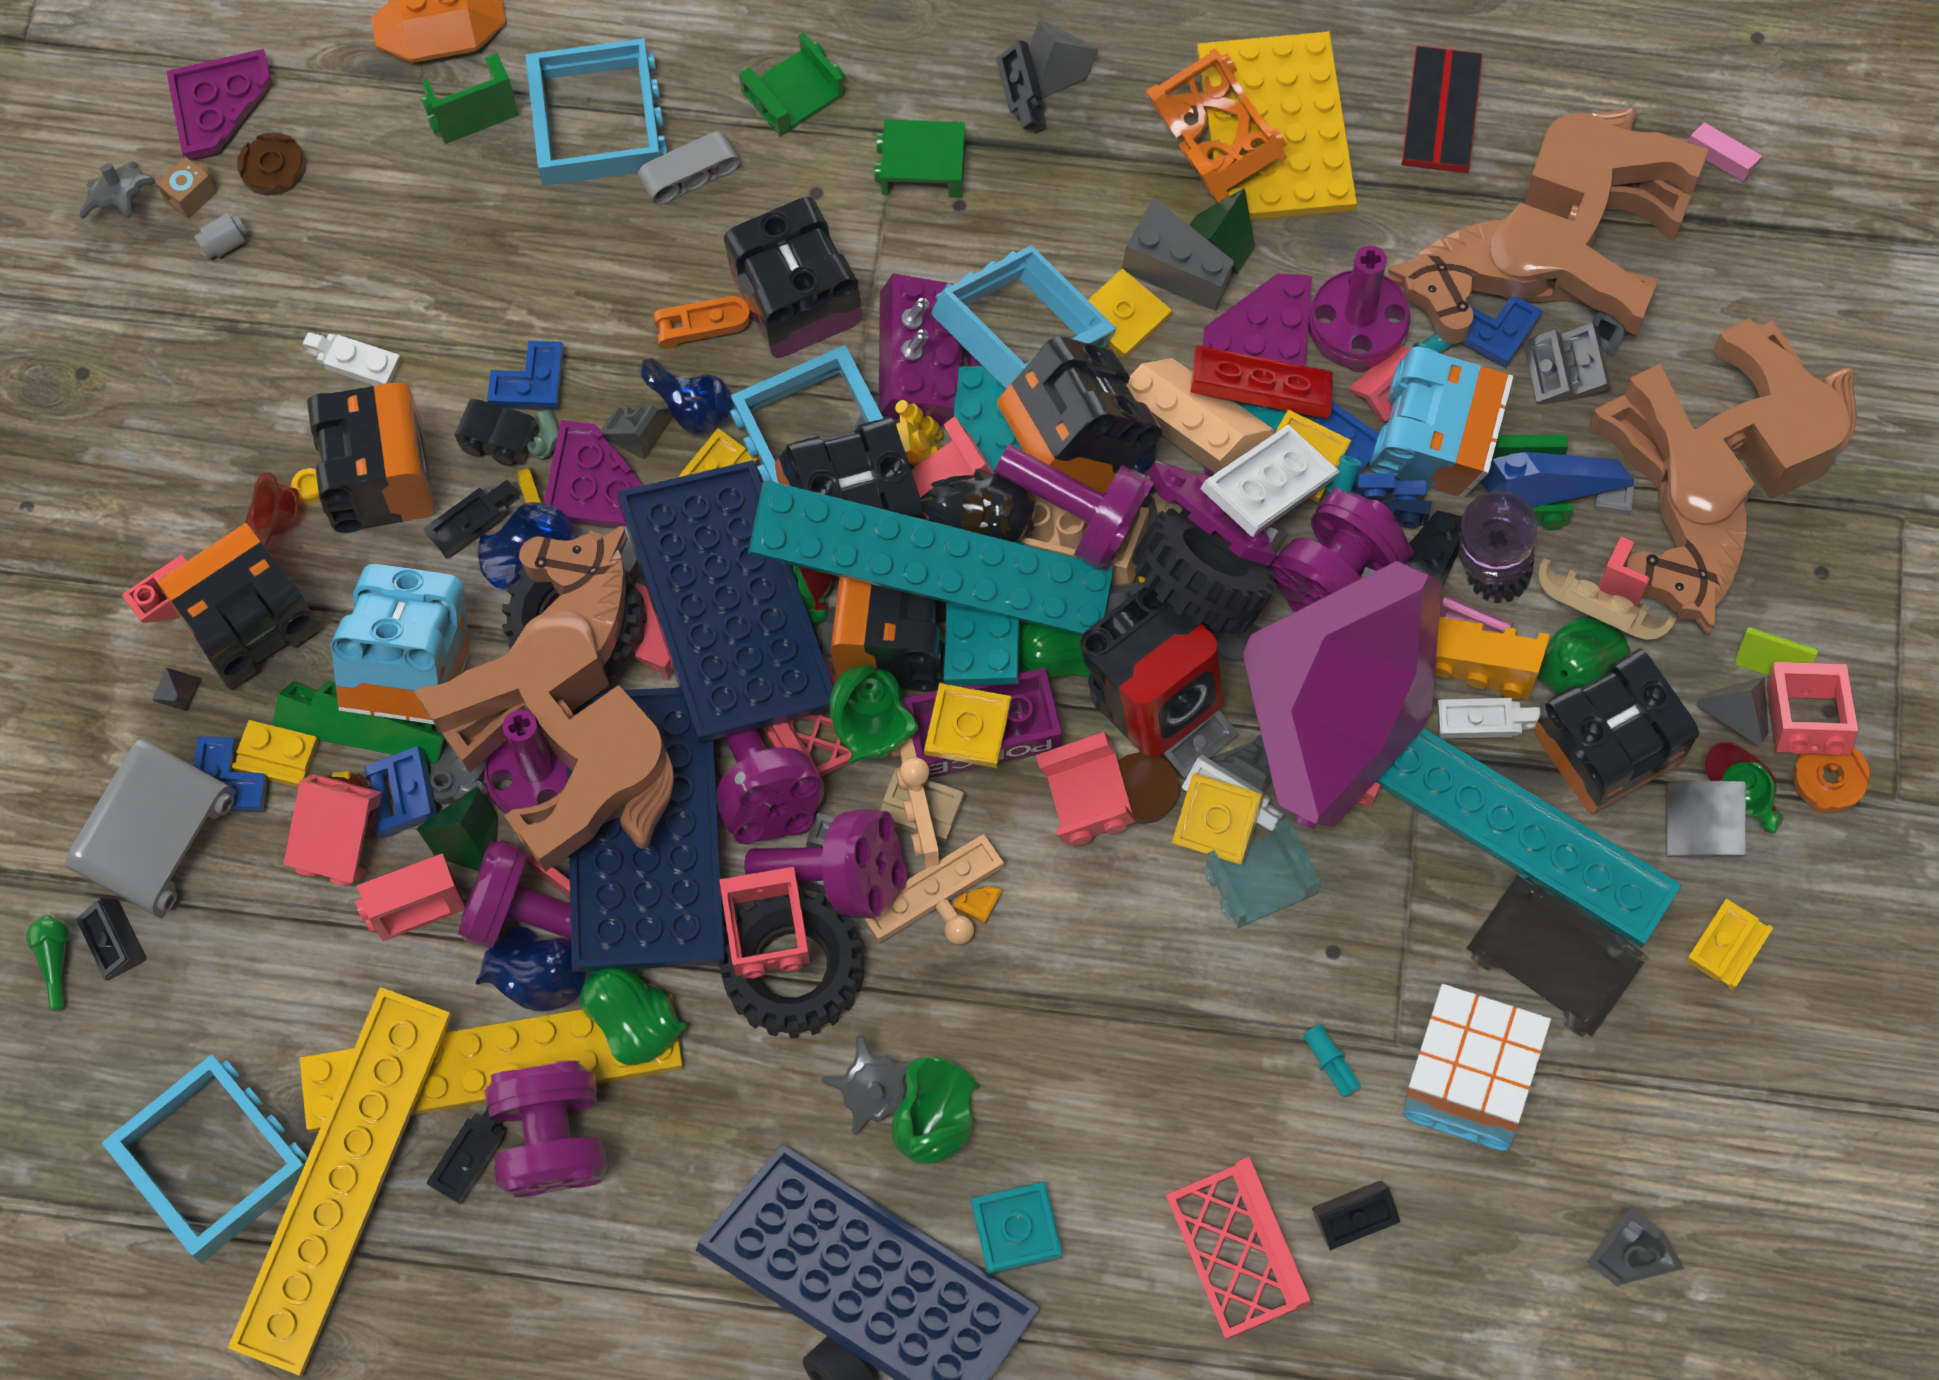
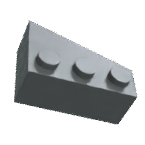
(1177, 257)

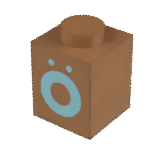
(187, 187)

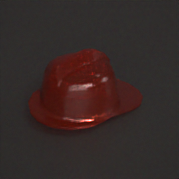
(271, 507)

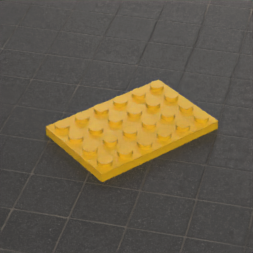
(1298, 93)

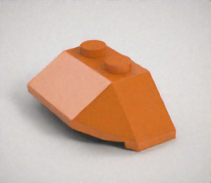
(436, 27)

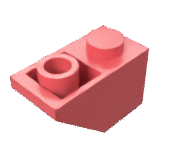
(148, 599)

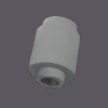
(221, 235)

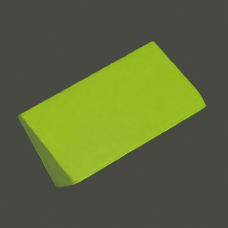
(1761, 649)

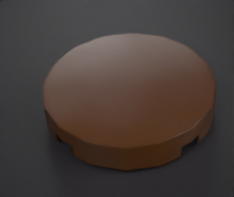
(271, 164)
(1150, 786)

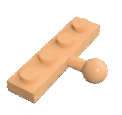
(912, 776)
(935, 888)

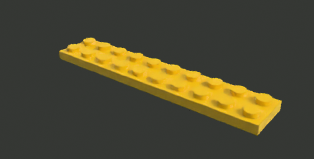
(473, 1054)
(340, 1182)

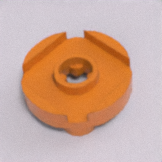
(1824, 795)

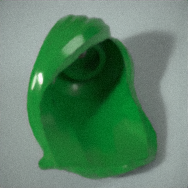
(1051, 650)
(1583, 650)
(872, 717)
(631, 1014)
(935, 1112)

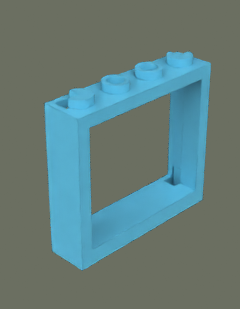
(583, 61)
(1044, 282)
(792, 381)
(247, 1210)

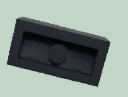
(110, 938)
(1356, 1214)

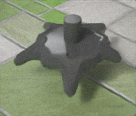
(115, 188)
(871, 1086)

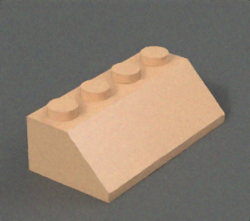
(1201, 425)
(1062, 532)

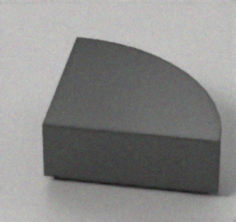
(828, 629)

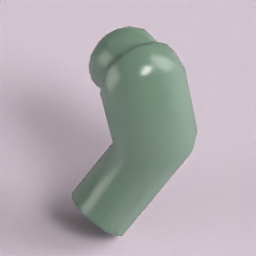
(546, 441)

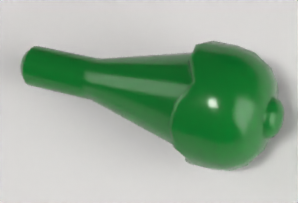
(49, 941)

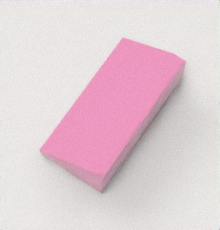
(1725, 152)
(1458, 609)

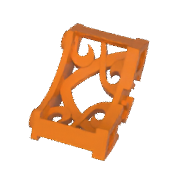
(1225, 172)

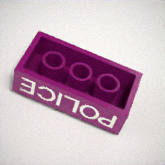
(1029, 729)

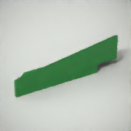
(318, 715)

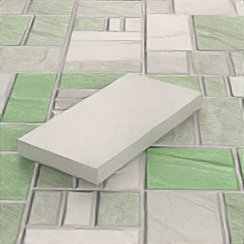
(1269, 480)

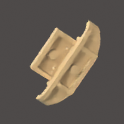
(1600, 605)

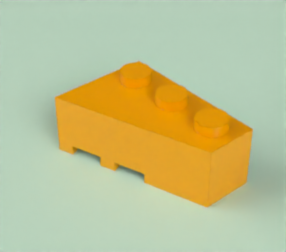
(1489, 658)

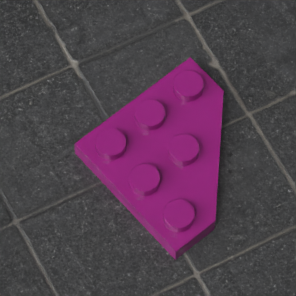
(215, 99)
(1267, 321)
(587, 476)
(1184, 487)

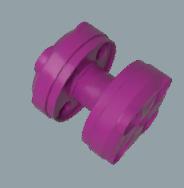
(1351, 536)
(542, 1102)

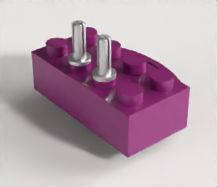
(916, 351)

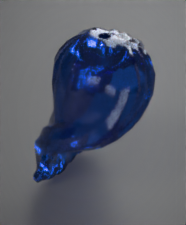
(695, 402)
(500, 552)
(532, 970)

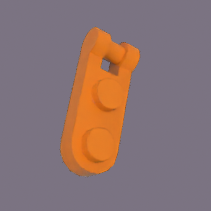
(701, 320)

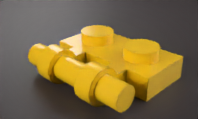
(917, 432)

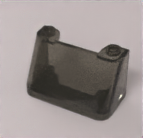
(1558, 953)

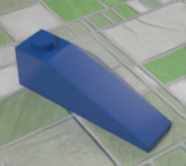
(1554, 477)

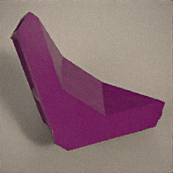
(1345, 688)

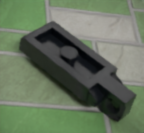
(1022, 86)
(470, 517)
(466, 1157)

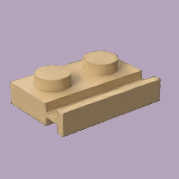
(942, 804)

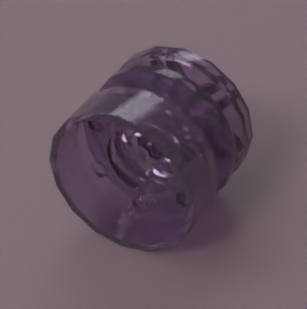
(1495, 520)

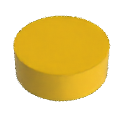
(307, 486)

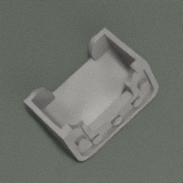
(147, 825)

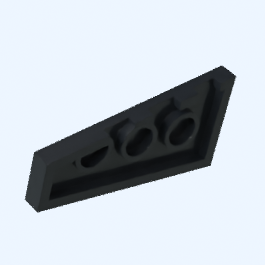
(1437, 545)

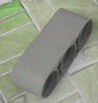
(688, 168)

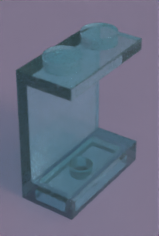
(1270, 879)

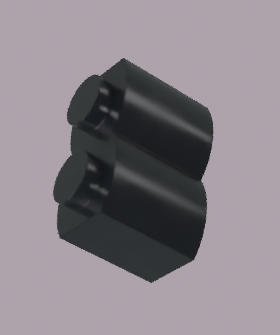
(495, 432)

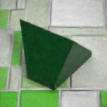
(1228, 228)
(462, 830)

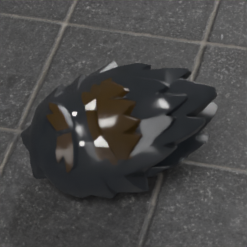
(980, 505)

